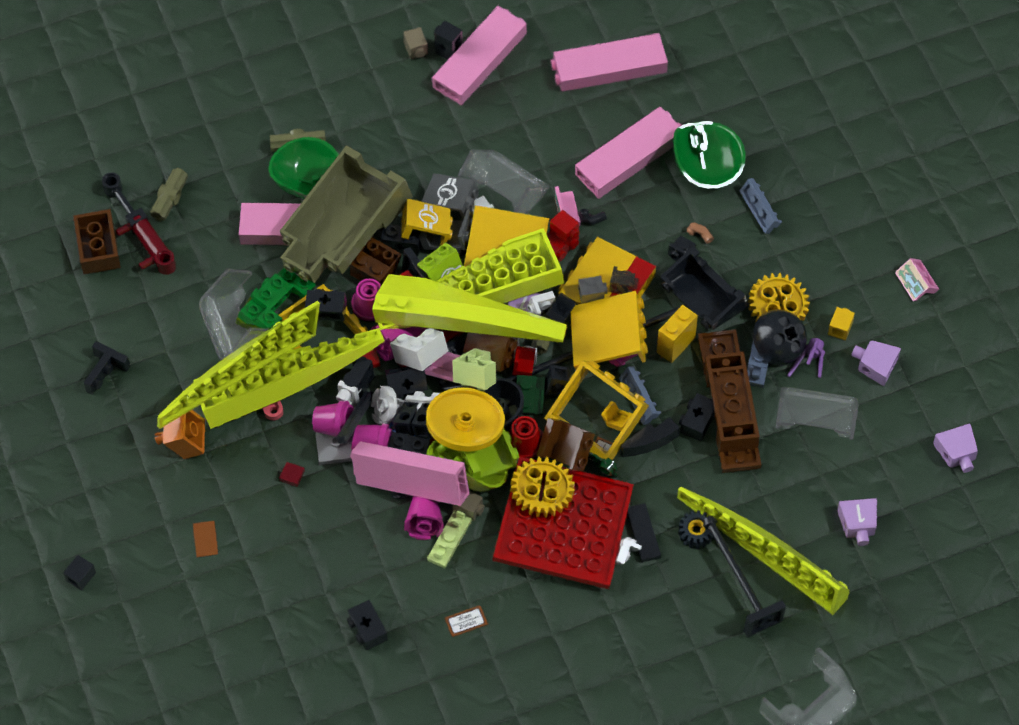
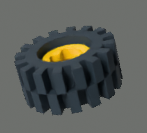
(686, 526)

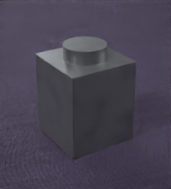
(591, 289)

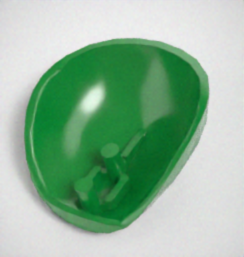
(708, 154)
(301, 164)

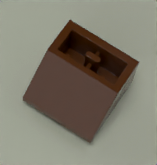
(375, 262)

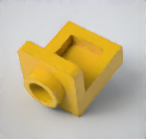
(615, 417)

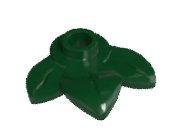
(606, 465)

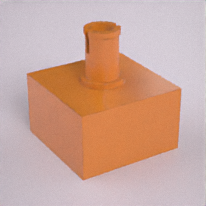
(184, 435)

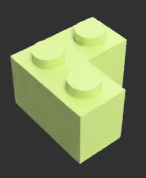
(475, 369)

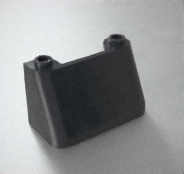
(703, 290)

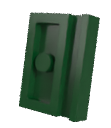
(533, 393)

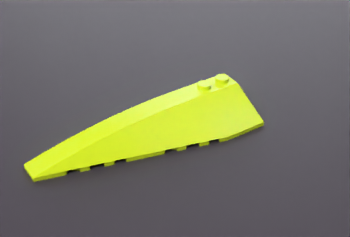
(509, 272)
(443, 307)
(244, 361)
(773, 552)

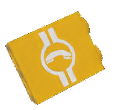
(426, 218)

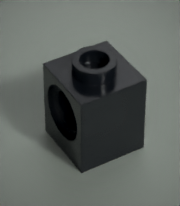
(556, 379)

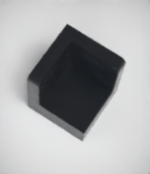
(79, 572)

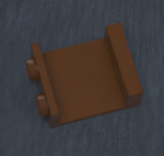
(566, 444)

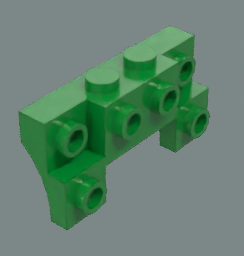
(272, 294)

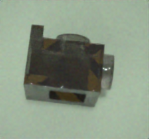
(623, 281)

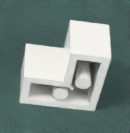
(419, 351)

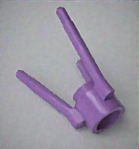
(813, 350)

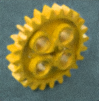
(795, 299)
(523, 483)

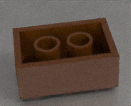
(96, 241)

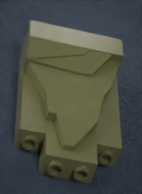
(341, 216)

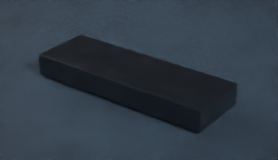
(643, 532)

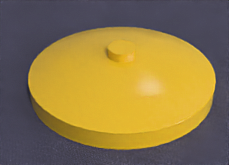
(465, 419)

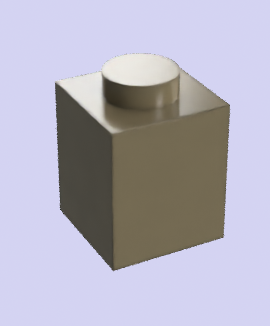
(415, 43)
(471, 506)

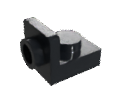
(680, 247)

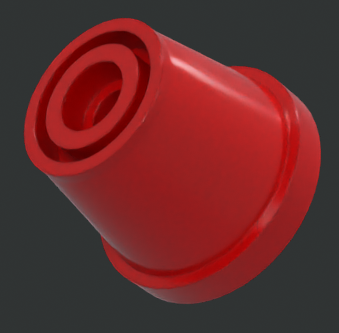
(526, 443)

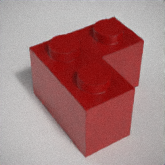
(563, 234)

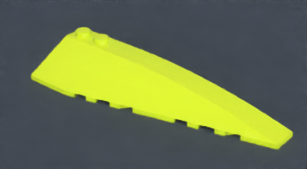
(287, 376)

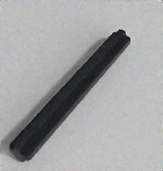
(355, 417)

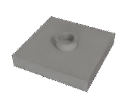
(331, 451)

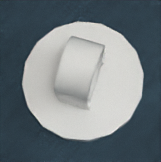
(385, 405)

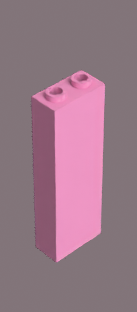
(479, 55)
(609, 62)
(627, 153)
(263, 221)
(410, 473)

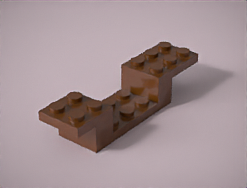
(732, 400)

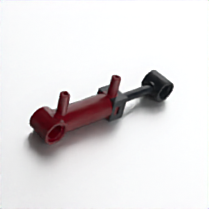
(139, 224)

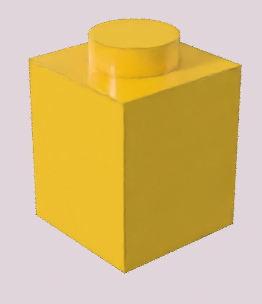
(841, 323)

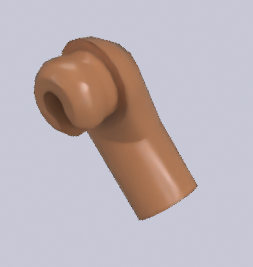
(702, 230)

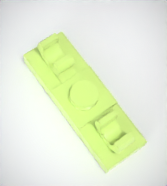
(449, 539)

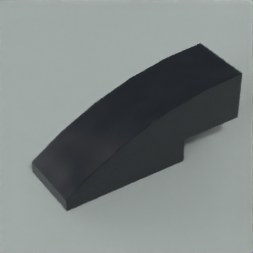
(650, 438)

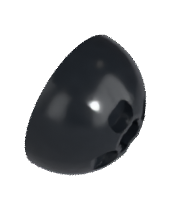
(779, 337)
(510, 398)

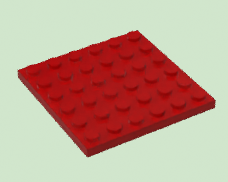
(574, 543)

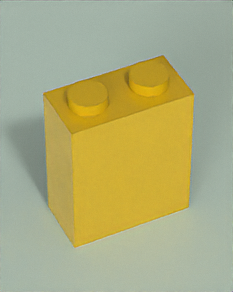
(677, 333)

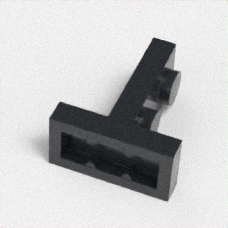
(108, 359)

